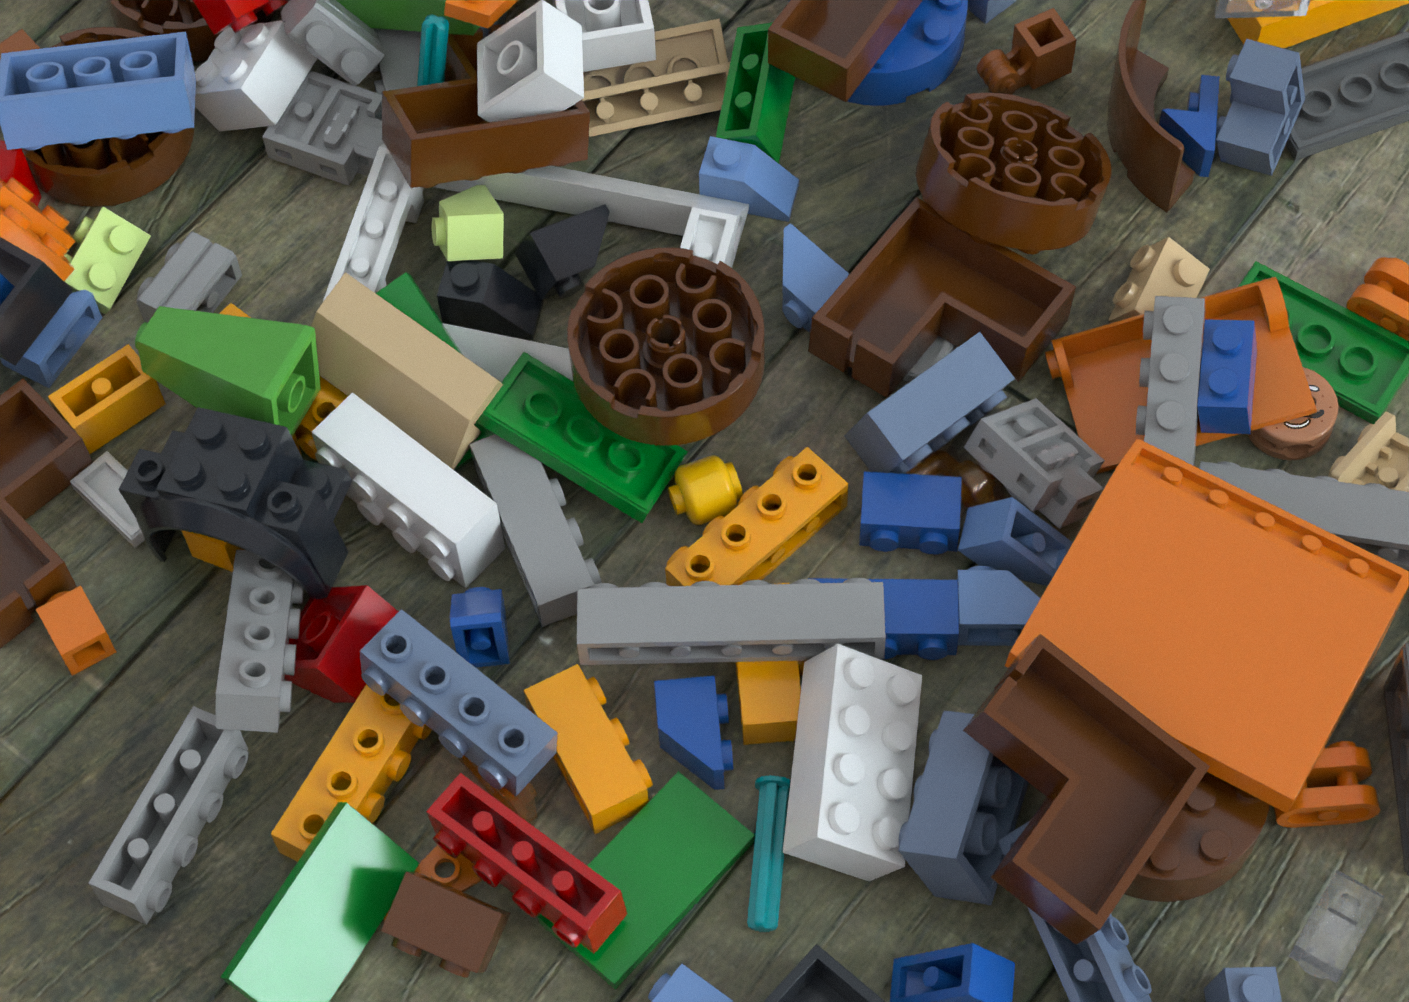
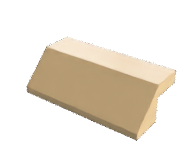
(680, 83)
(401, 370)

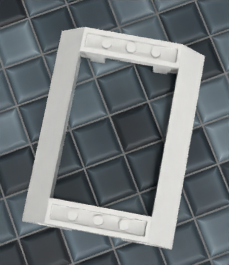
(707, 225)

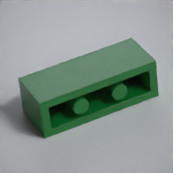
(755, 94)

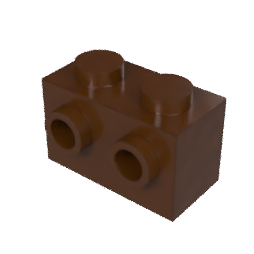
(444, 923)

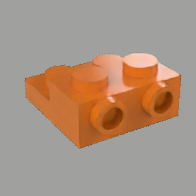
(34, 230)

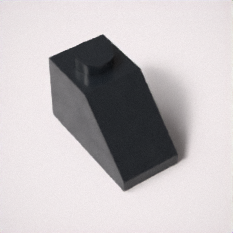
(563, 253)
(487, 300)

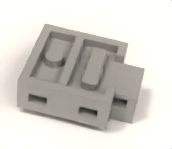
(328, 129)
(1038, 461)

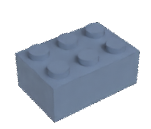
(931, 408)
(960, 813)

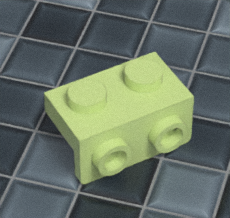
(104, 256)

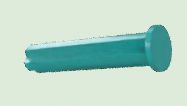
(433, 50)
(768, 853)

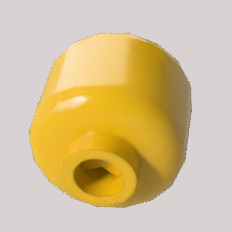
(705, 489)

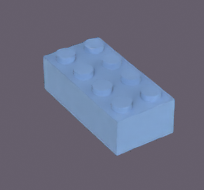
(97, 91)

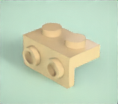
(1158, 271)
(1377, 457)

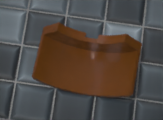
(1141, 143)

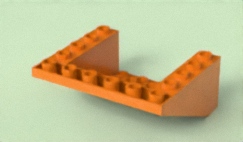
(1219, 618)

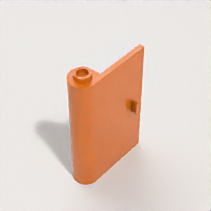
(1104, 371)

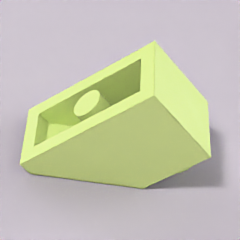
(469, 226)

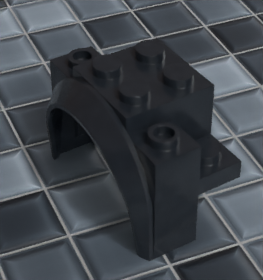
(245, 488)

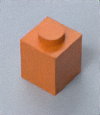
(75, 630)

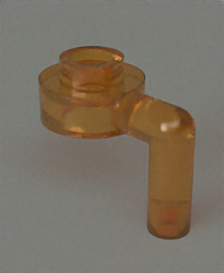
(976, 483)

